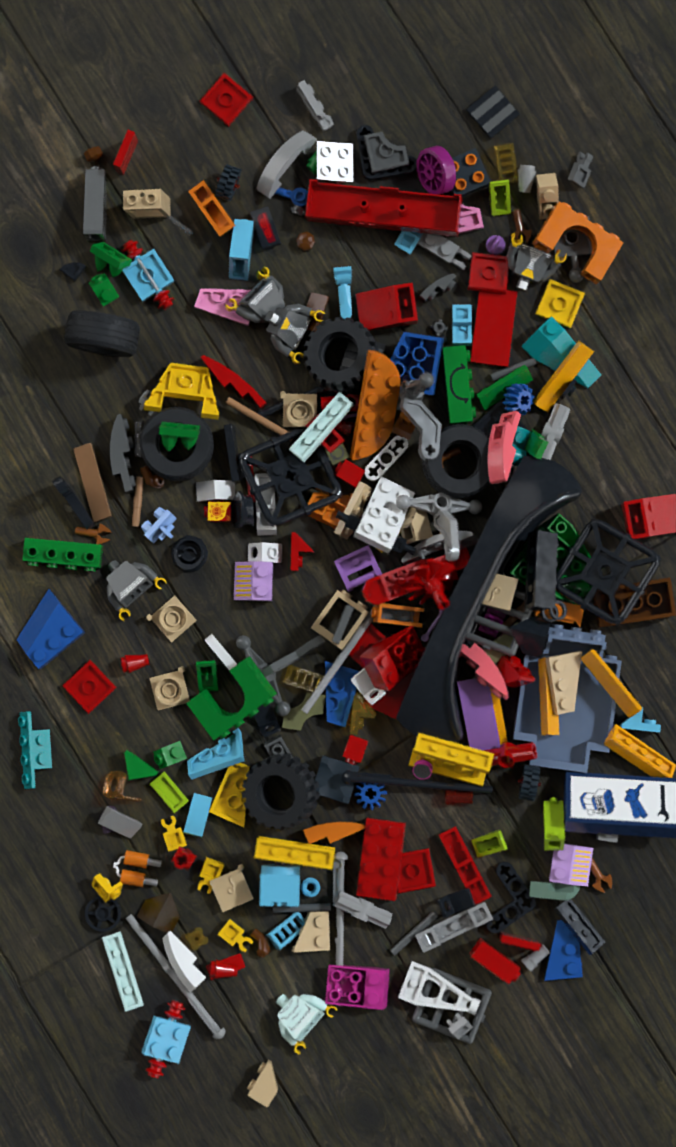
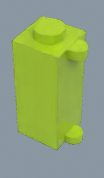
(553, 824)

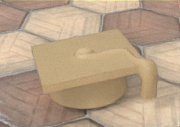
(298, 409)
(501, 592)
(172, 618)
(170, 689)
(231, 889)

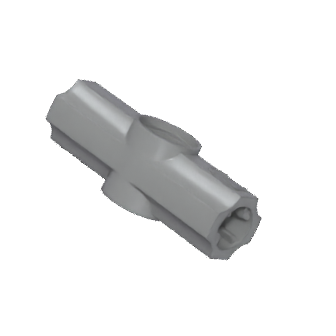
(554, 428)
(362, 909)

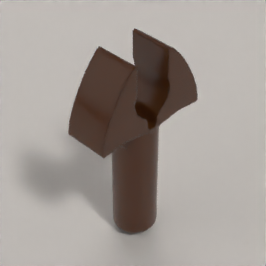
(519, 226)

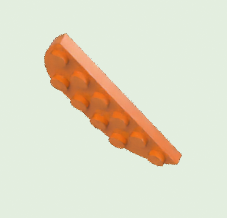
(376, 405)

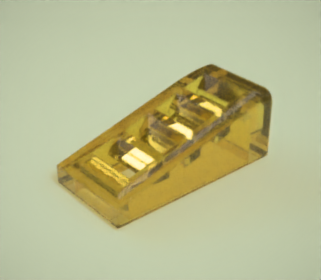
(497, 148)
(306, 672)

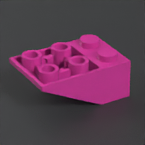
(357, 986)

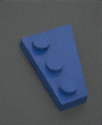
(339, 695)
(564, 955)

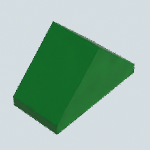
(207, 675)
(137, 767)

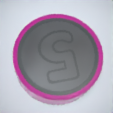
(422, 769)

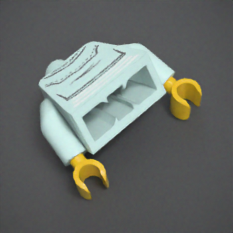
(300, 1016)

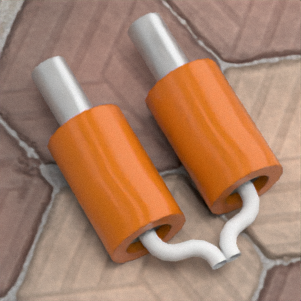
(138, 860)

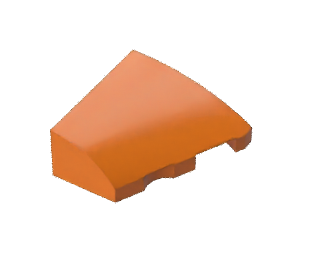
(327, 514)

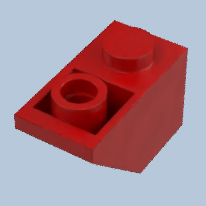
(514, 672)

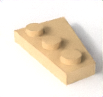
(563, 680)

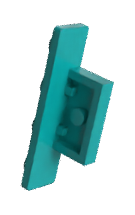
(35, 749)

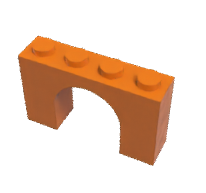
(604, 245)

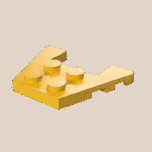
(185, 383)

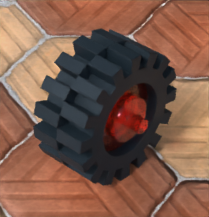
(228, 183)
(529, 782)

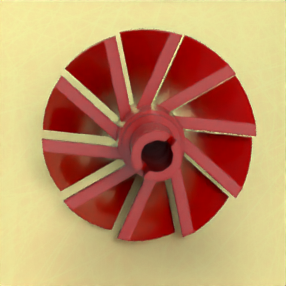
(432, 581)

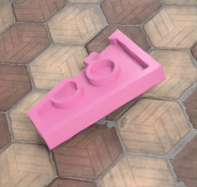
(214, 302)

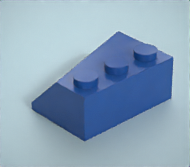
(418, 355)
(48, 631)

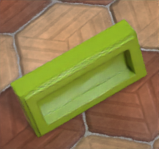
(169, 792)

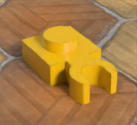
(174, 837)
(210, 870)
(233, 933)

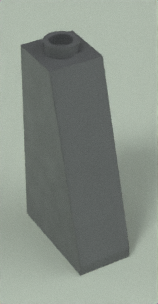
(95, 204)

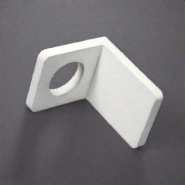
(266, 552)
(365, 686)

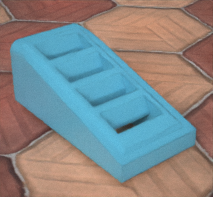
(271, 935)

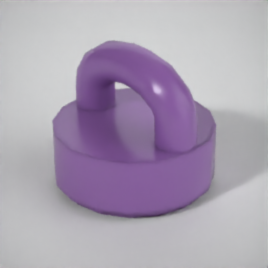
(495, 245)

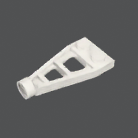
(414, 983)

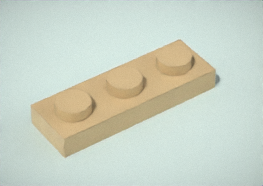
(359, 498)

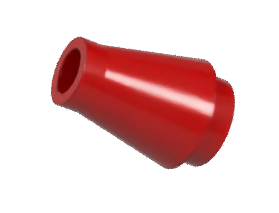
(133, 662)
(221, 969)

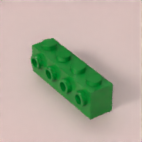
(62, 553)

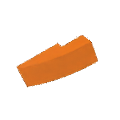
(211, 208)
(332, 830)

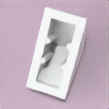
(215, 490)

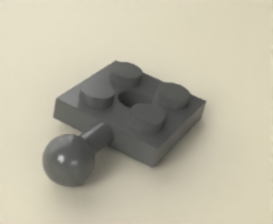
(581, 247)

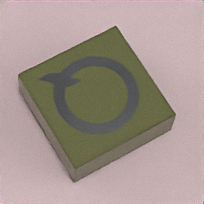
(338, 454)

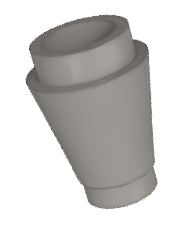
(526, 177)

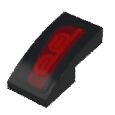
(265, 228)

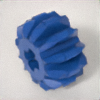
(518, 398)
(366, 798)

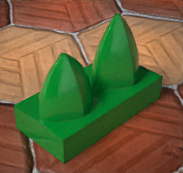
(106, 254)
(170, 432)

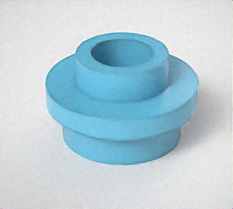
(305, 891)

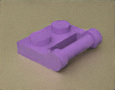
(355, 562)

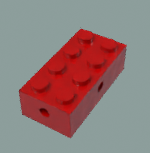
(381, 859)

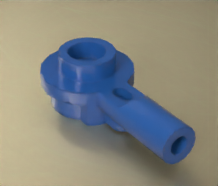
(298, 196)

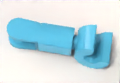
(343, 277)

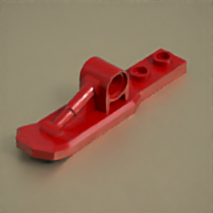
(392, 585)

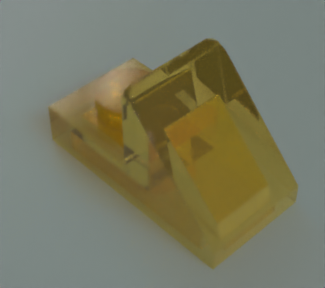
(360, 709)

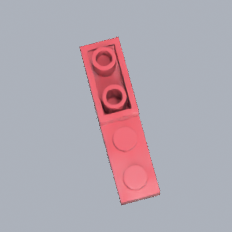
(500, 447)
(487, 671)

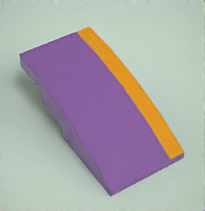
(481, 715)

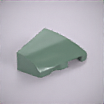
(553, 890)

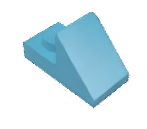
(635, 723)

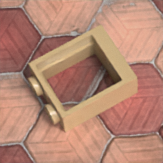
(151, 205)
(327, 634)

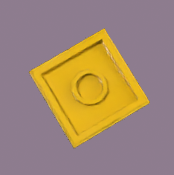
(560, 303)

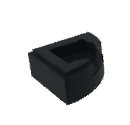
(73, 270)

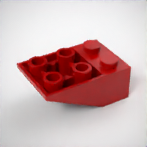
(387, 307)
(650, 516)
(392, 658)

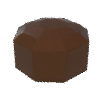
(93, 154)
(305, 241)

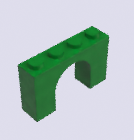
(256, 691)

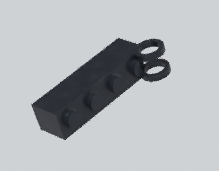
(541, 575)

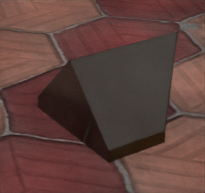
(160, 912)

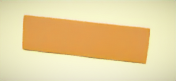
(563, 376)
(611, 683)
(549, 721)
(639, 753)

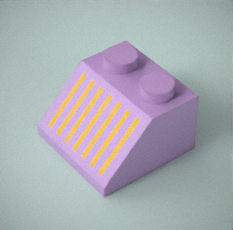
(253, 581)
(571, 865)

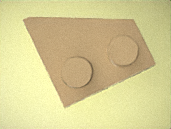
(314, 933)

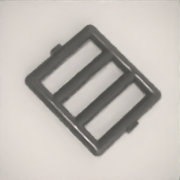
(487, 644)
(469, 987)

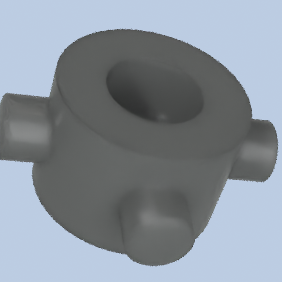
(298, 211)
(439, 327)

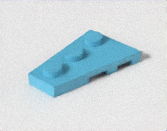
(223, 755)

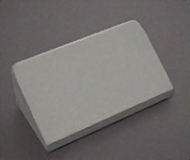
(119, 822)

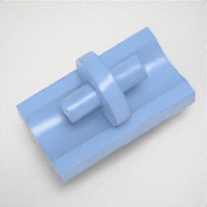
(161, 527)

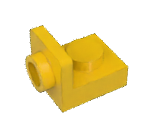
(104, 889)

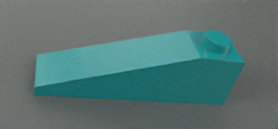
(552, 345)

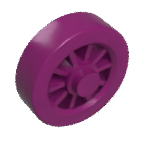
(436, 170)

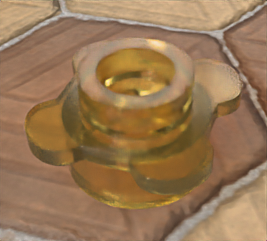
(197, 933)

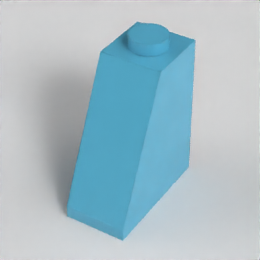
(241, 249)

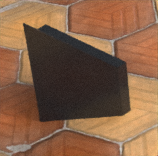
(531, 635)

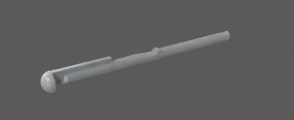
(338, 662)
(338, 884)
(218, 1033)

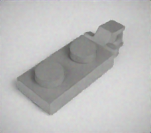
(314, 106)

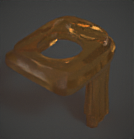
(118, 793)

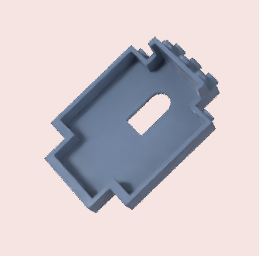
(594, 707)

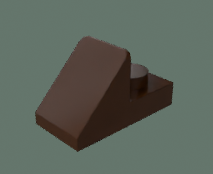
(403, 427)

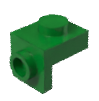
(103, 289)
(169, 755)

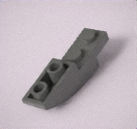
(119, 446)

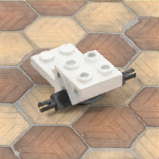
(381, 519)

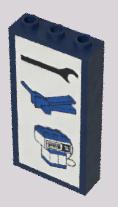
(620, 804)

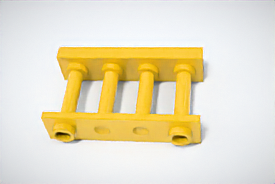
(452, 759)
(295, 852)

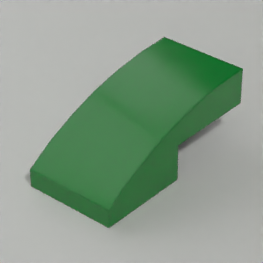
(536, 444)

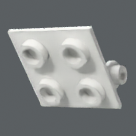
(335, 161)

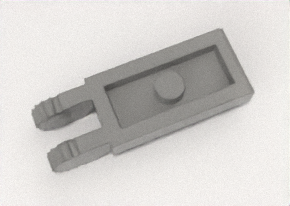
(443, 249)

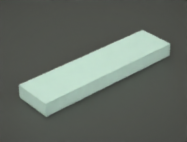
(321, 427)
(122, 971)

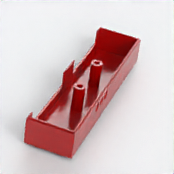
(383, 208)

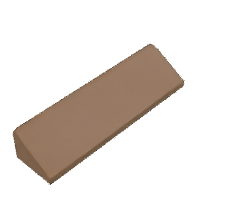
(92, 482)

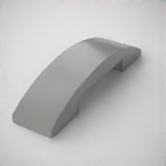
(281, 160)
(436, 543)
(453, 926)

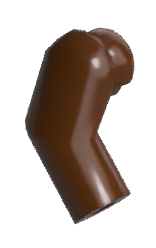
(151, 479)
(263, 943)

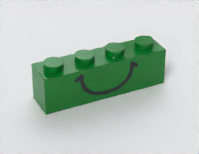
(457, 385)

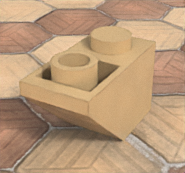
(546, 193)
(416, 526)
(265, 1086)

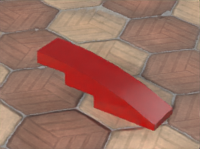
(228, 377)
(465, 865)

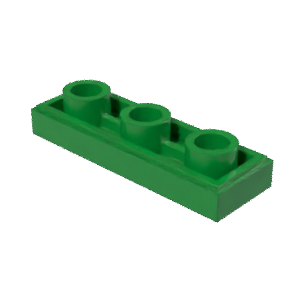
(494, 393)

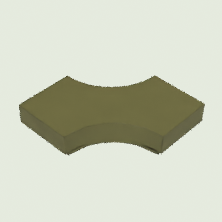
(296, 717)

